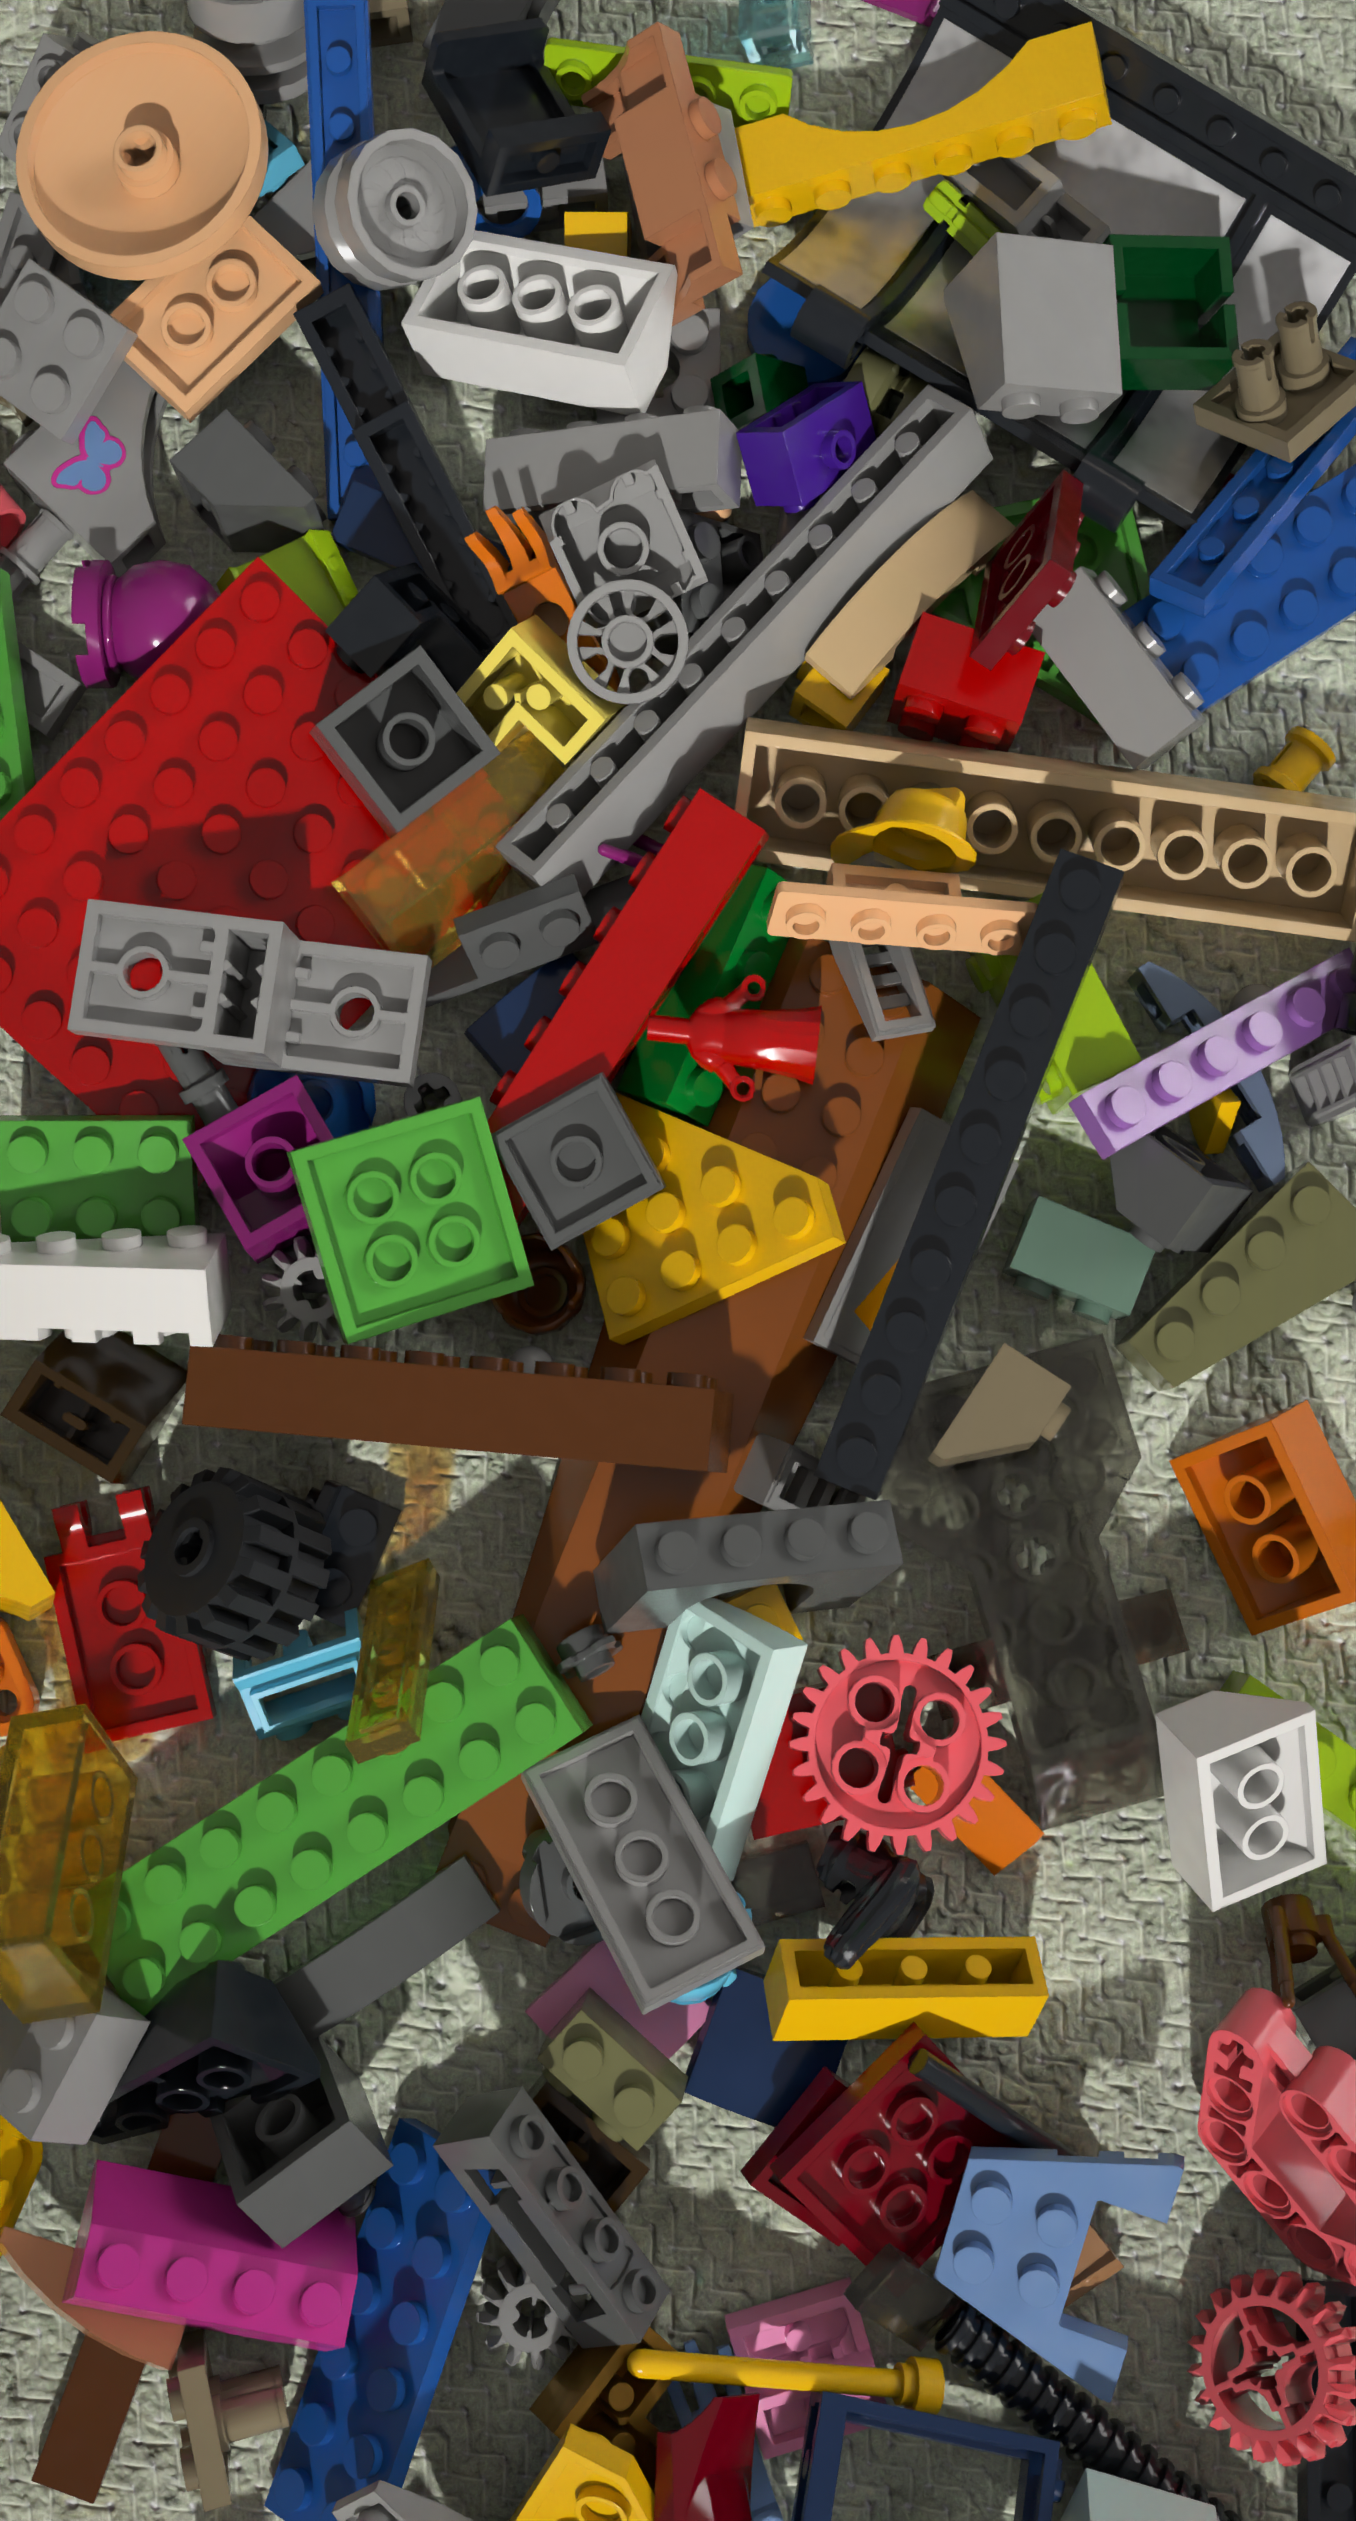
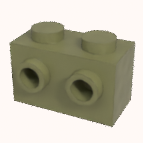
(611, 2071)

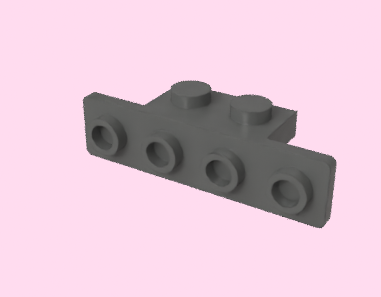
(523, 934)

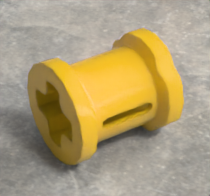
(1296, 762)

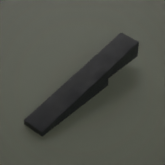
(402, 455)

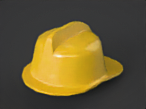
(916, 829)

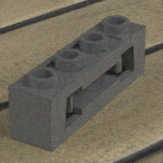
(552, 2217)

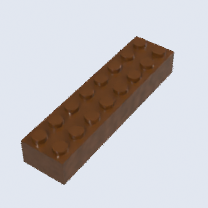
(452, 1407)

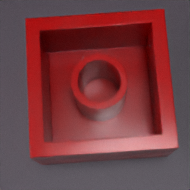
(955, 696)

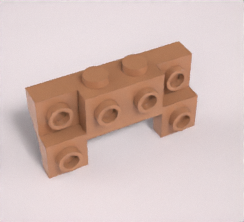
(672, 163)

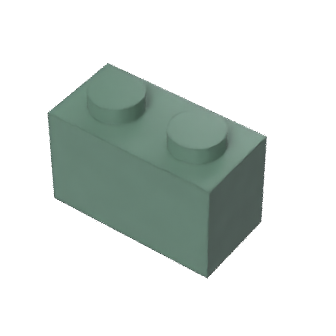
(1078, 1261)

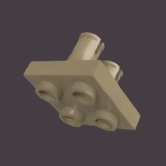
(1281, 389)
(219, 2415)

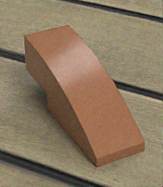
(45, 2270)

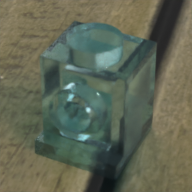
(776, 32)

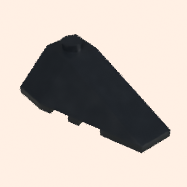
(206, 2044)

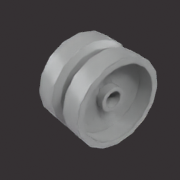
(395, 209)

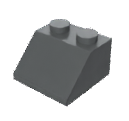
(1174, 1193)

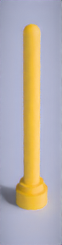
(912, 2384)

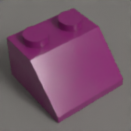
(249, 1165)

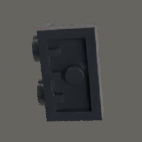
(359, 1539)

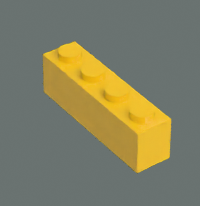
(938, 1982)

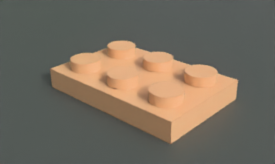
(214, 317)

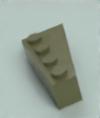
(1261, 1274)

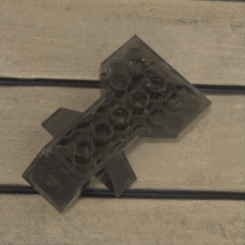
(1058, 1639)

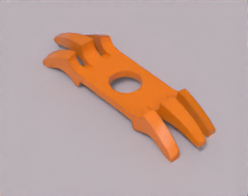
(531, 579)

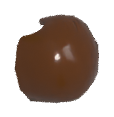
(556, 1291)

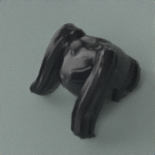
(886, 1892)

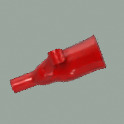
(758, 1039)

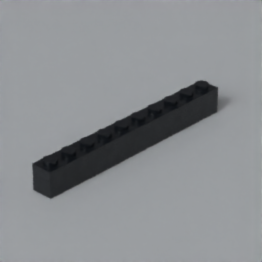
(970, 1174)

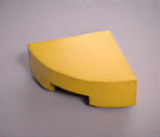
(1214, 1121)

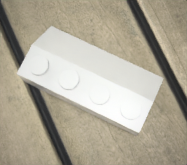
(547, 322)

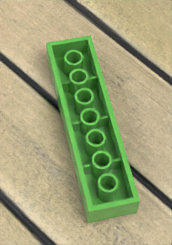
(335, 1819)

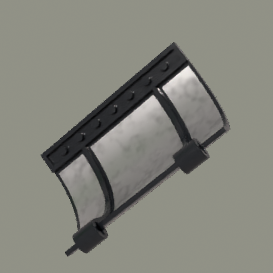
(1169, 164)

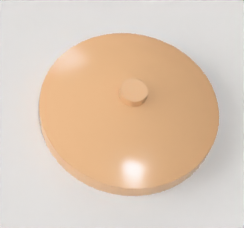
(142, 155)

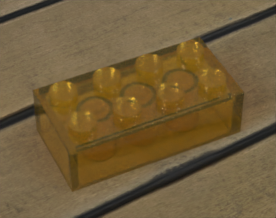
(60, 1860)

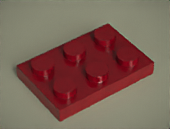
(1029, 572)

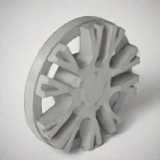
(627, 641)

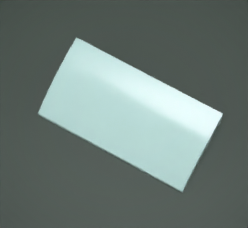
(720, 1714)

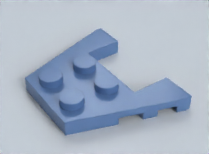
(1021, 2238)

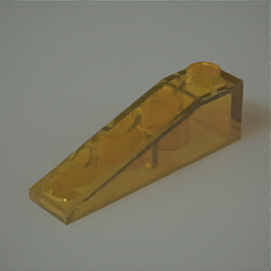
(448, 855)

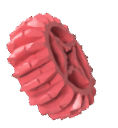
(1307, 2418)

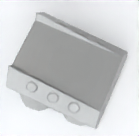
(620, 534)

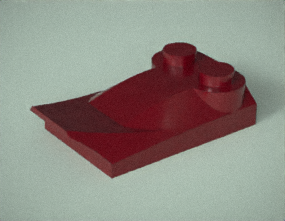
(708, 2464)

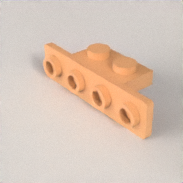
(898, 910)

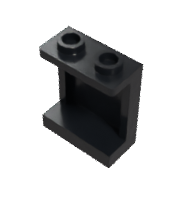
(510, 108)

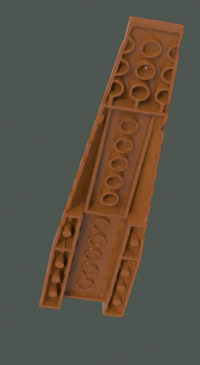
(746, 1341)

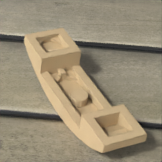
(908, 583)

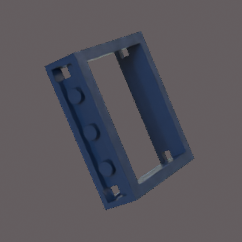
(823, 2439)

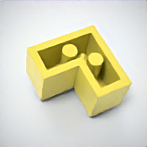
(534, 686)

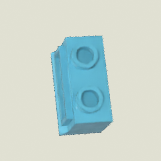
(301, 1663)

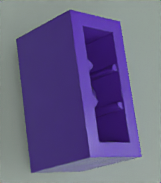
(806, 444)

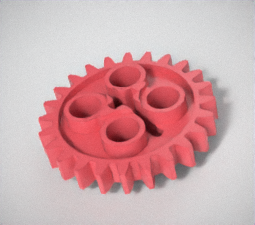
(955, 1761)

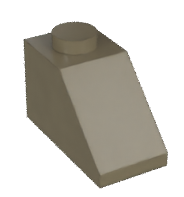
(1005, 1411)

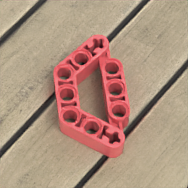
(1285, 2129)

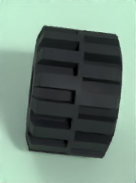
(234, 1564)

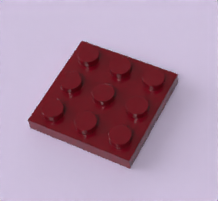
(886, 2157)

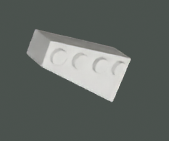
(116, 1285)

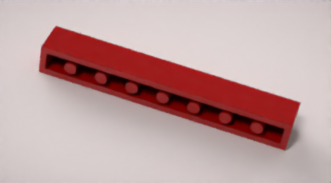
(636, 963)

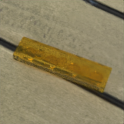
(393, 1662)

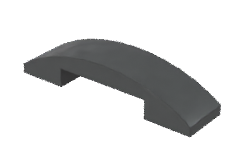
(387, 1948)

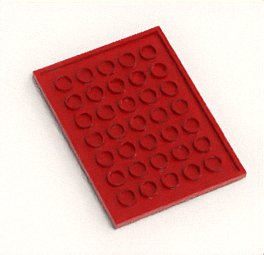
(189, 801)

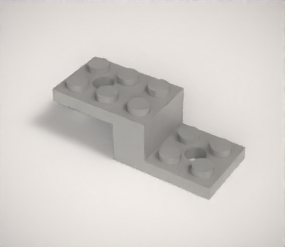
(249, 993)

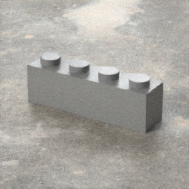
(543, 469)

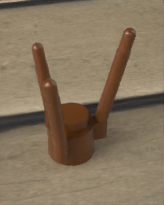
(1293, 1938)

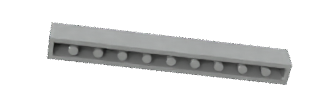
(749, 644)

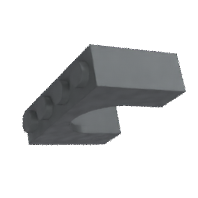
(818, 1553)

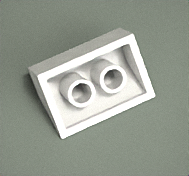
(1241, 1793)

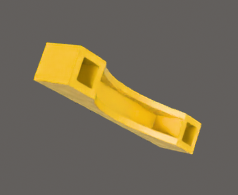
(1041, 96)

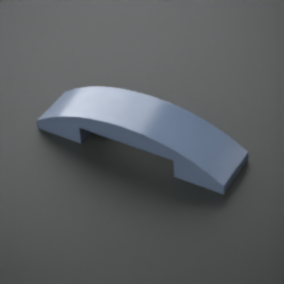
(1260, 1143)

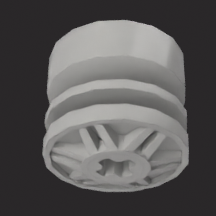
(260, 40)

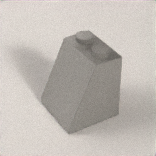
(1039, 327)

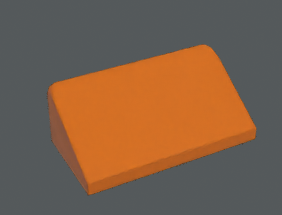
(1001, 1828)

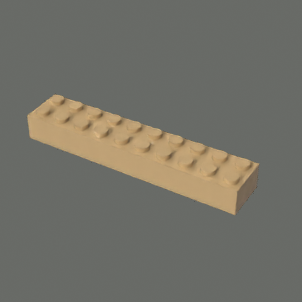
(1182, 840)

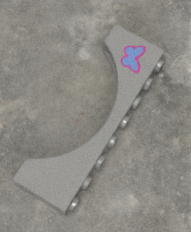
(106, 477)

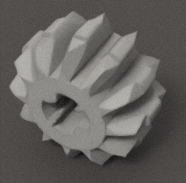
(292, 1297)
(512, 2326)

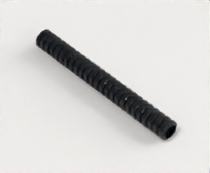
(1057, 2407)

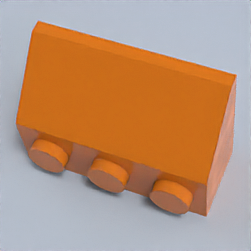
(1275, 1517)

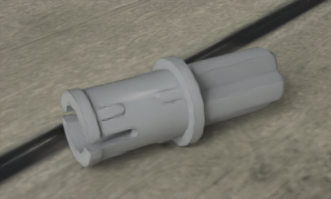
(33, 550)

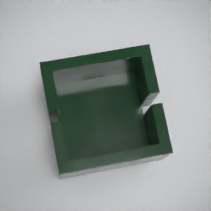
(1161, 297)

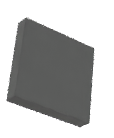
(577, 1161)

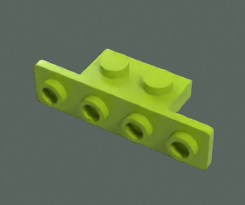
(744, 88)

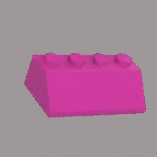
(197, 2260)

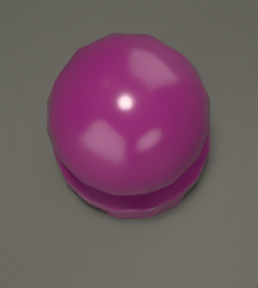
(134, 615)

